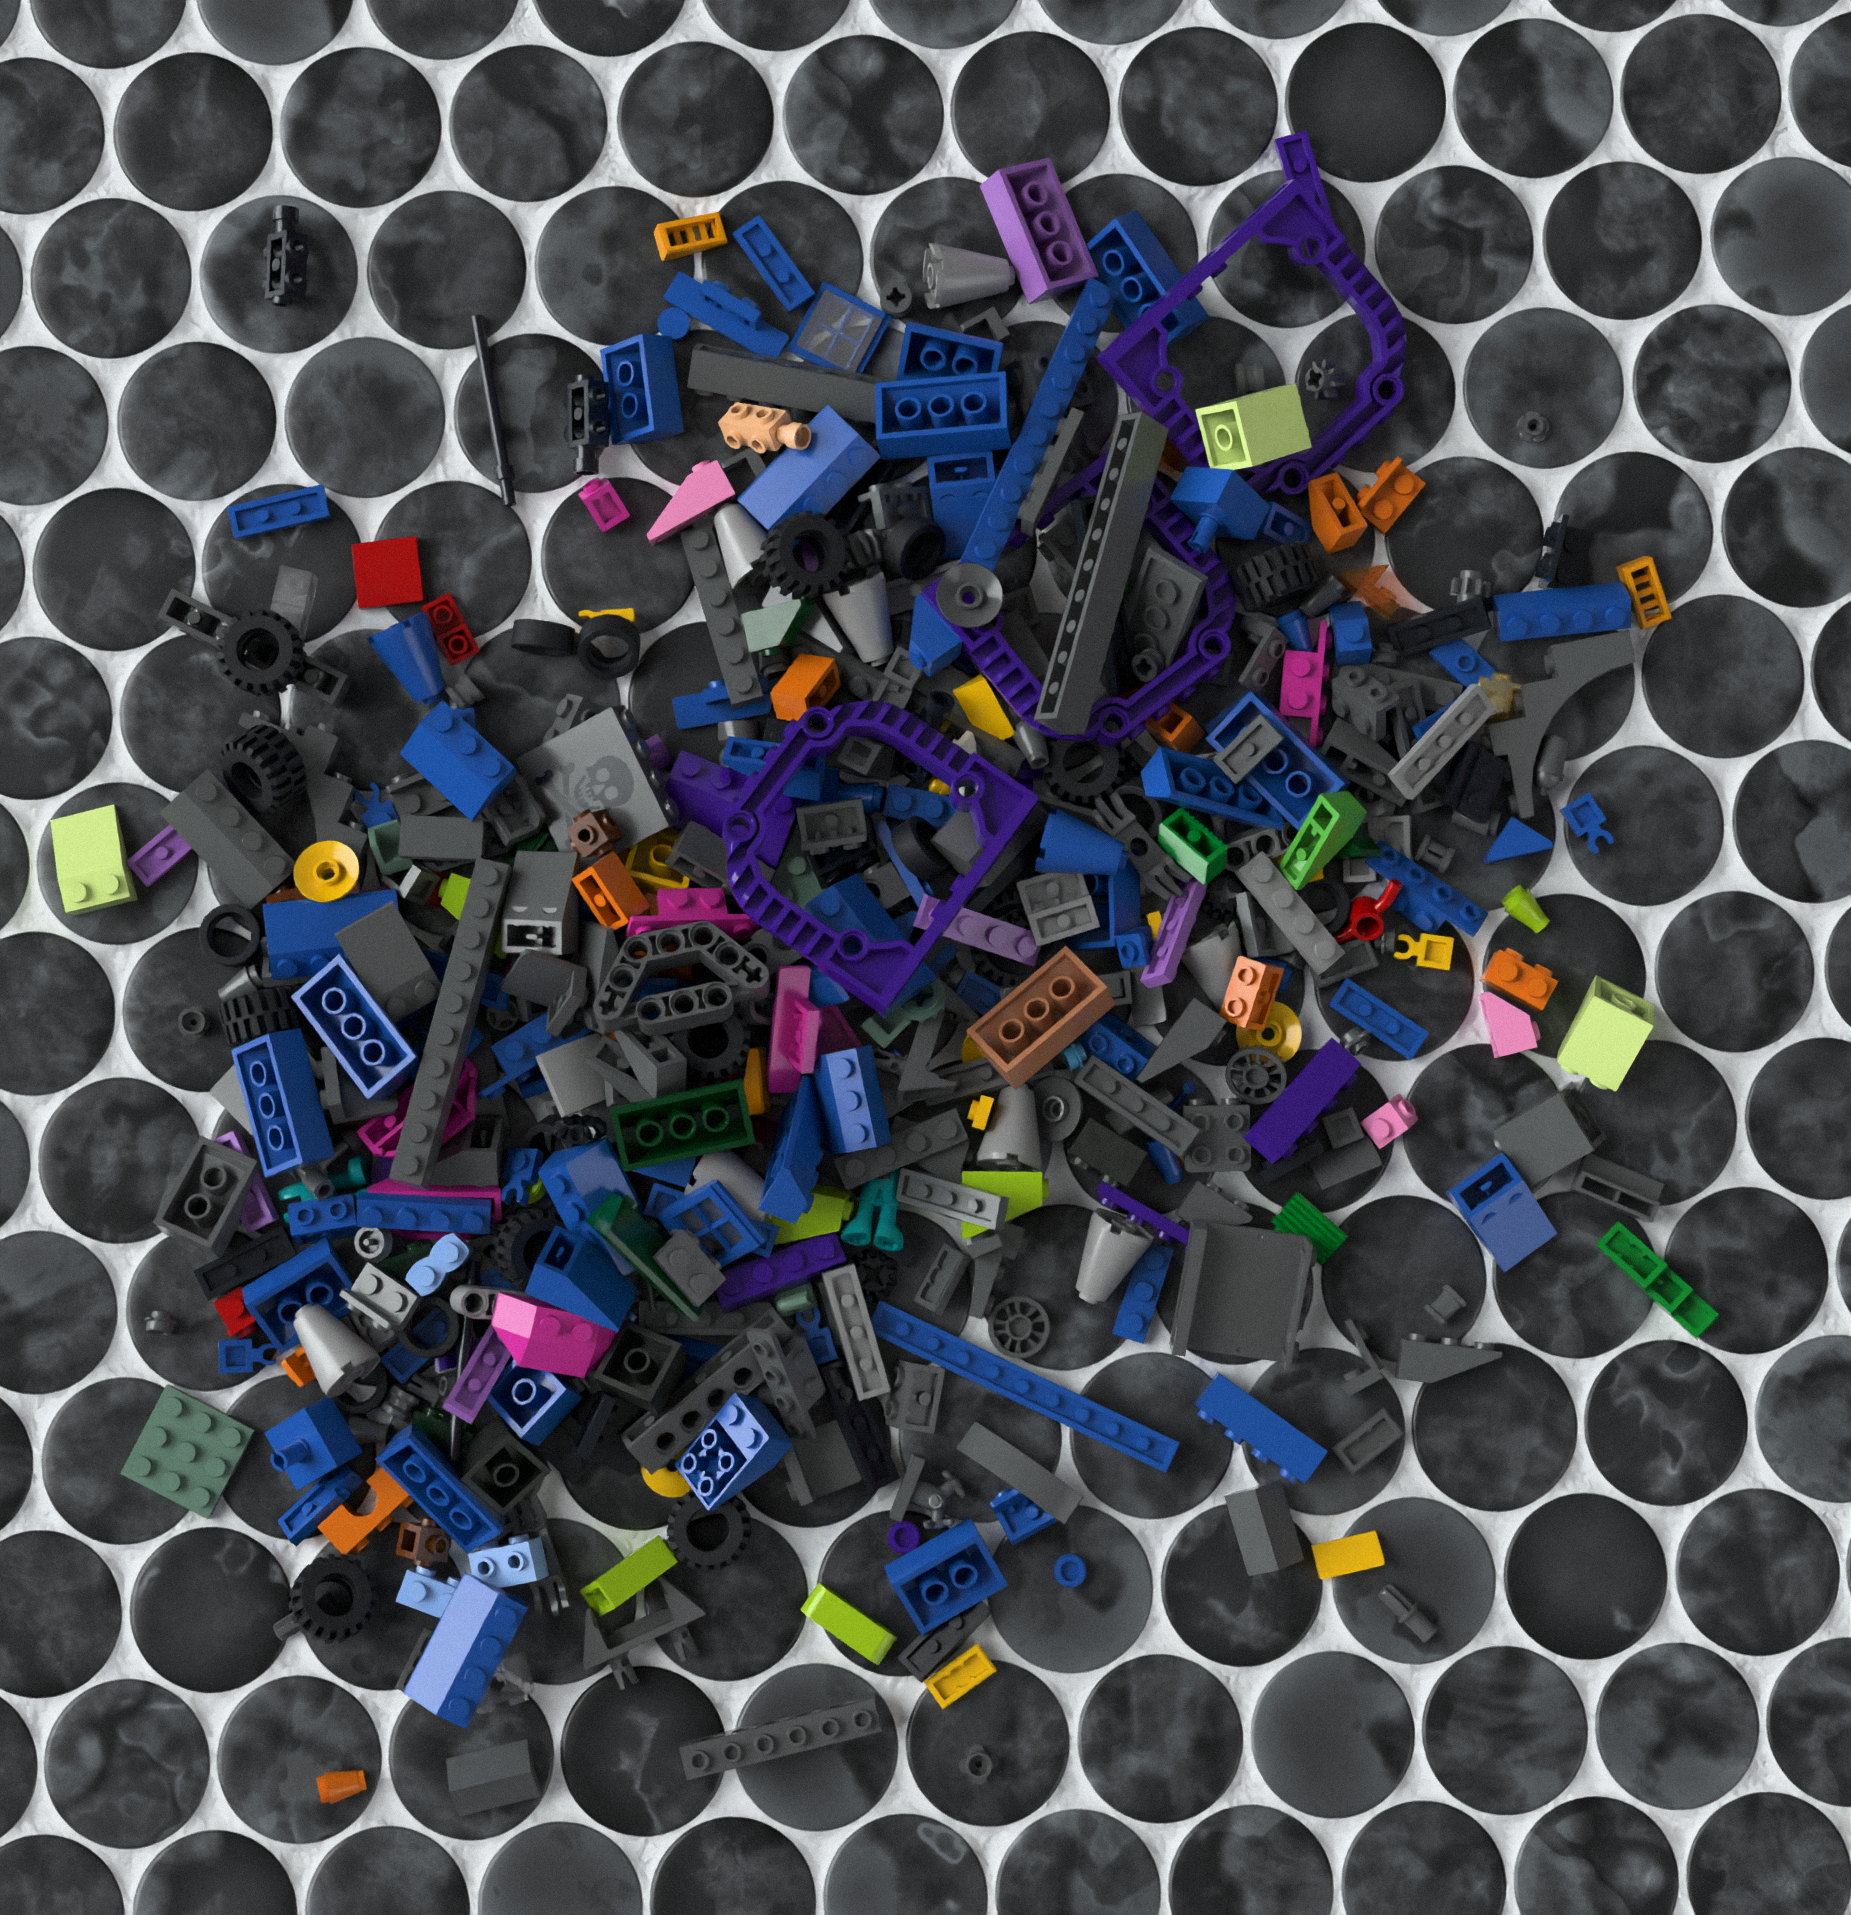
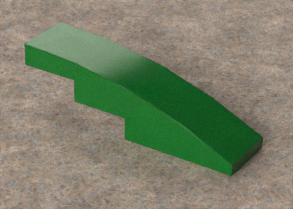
(1657, 1280)

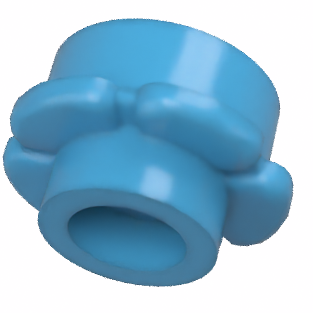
(1073, 1056)

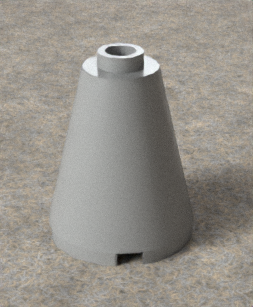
(963, 275)
(740, 546)
(864, 616)
(1213, 959)
(1012, 1134)
(735, 1176)
(1109, 1254)
(333, 1350)

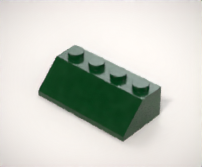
(682, 1125)
(636, 1243)

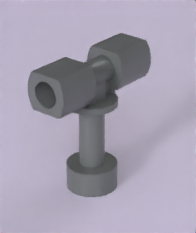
(315, 1176)

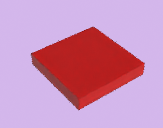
(388, 573)

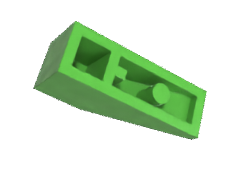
(1321, 836)

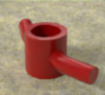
(1368, 907)

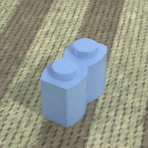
(433, 1271)

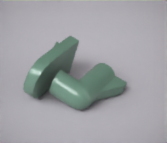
(795, 1300)

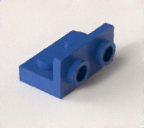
(1118, 1045)
(329, 1218)

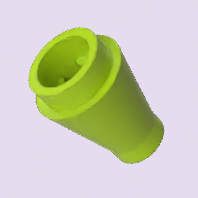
(1524, 908)

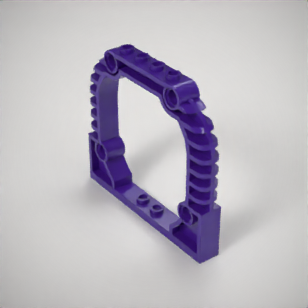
(1283, 221)
(1218, 599)
(883, 968)

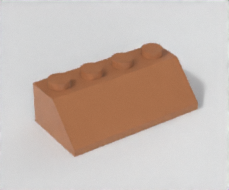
(1041, 1017)

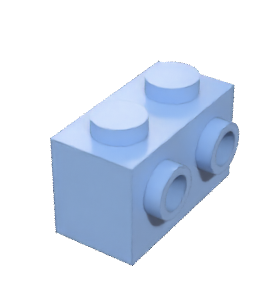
(510, 1563)
(426, 1591)

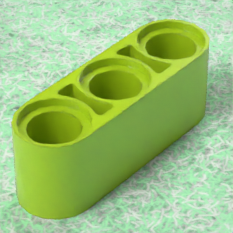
(848, 1623)

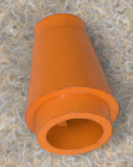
(340, 1785)

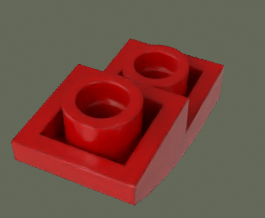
(450, 629)

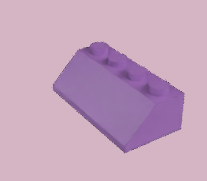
(1038, 229)

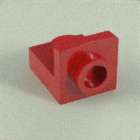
(235, 1314)

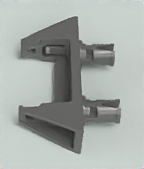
(915, 1081)
(667, 1621)

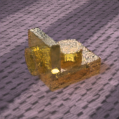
(1500, 692)

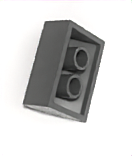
(959, 844)

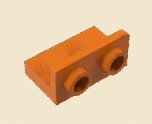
(1389, 495)
(1251, 993)

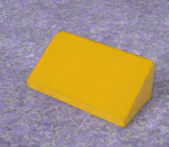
(983, 708)
(1347, 1555)

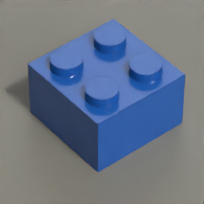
(532, 1400)

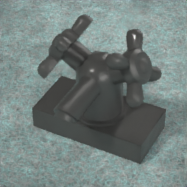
(925, 1495)

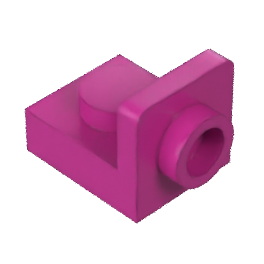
(603, 503)

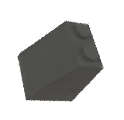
(1549, 1135)

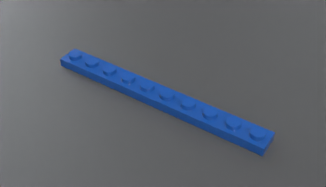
(1040, 425)
(1023, 1386)

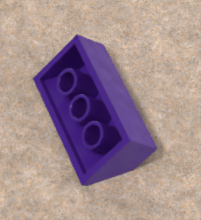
(705, 790)

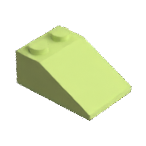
(92, 861)

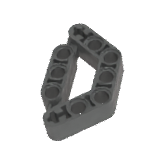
(699, 997)

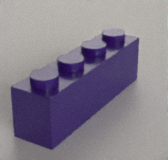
(1302, 1101)
(779, 1272)

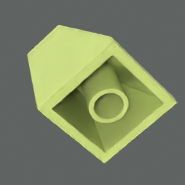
(1254, 428)
(1606, 1034)

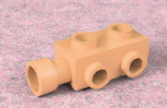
(762, 428)

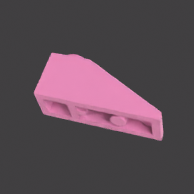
(696, 498)

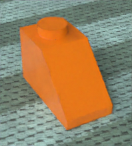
(1334, 513)

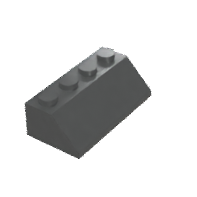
(228, 839)

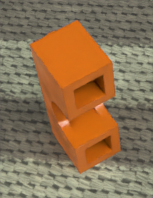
(350, 1529)

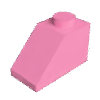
(1507, 1026)

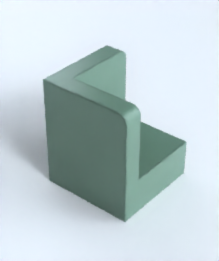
(385, 843)
(885, 1030)

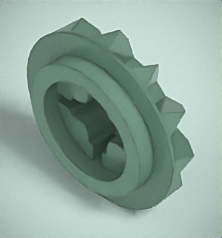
(935, 999)

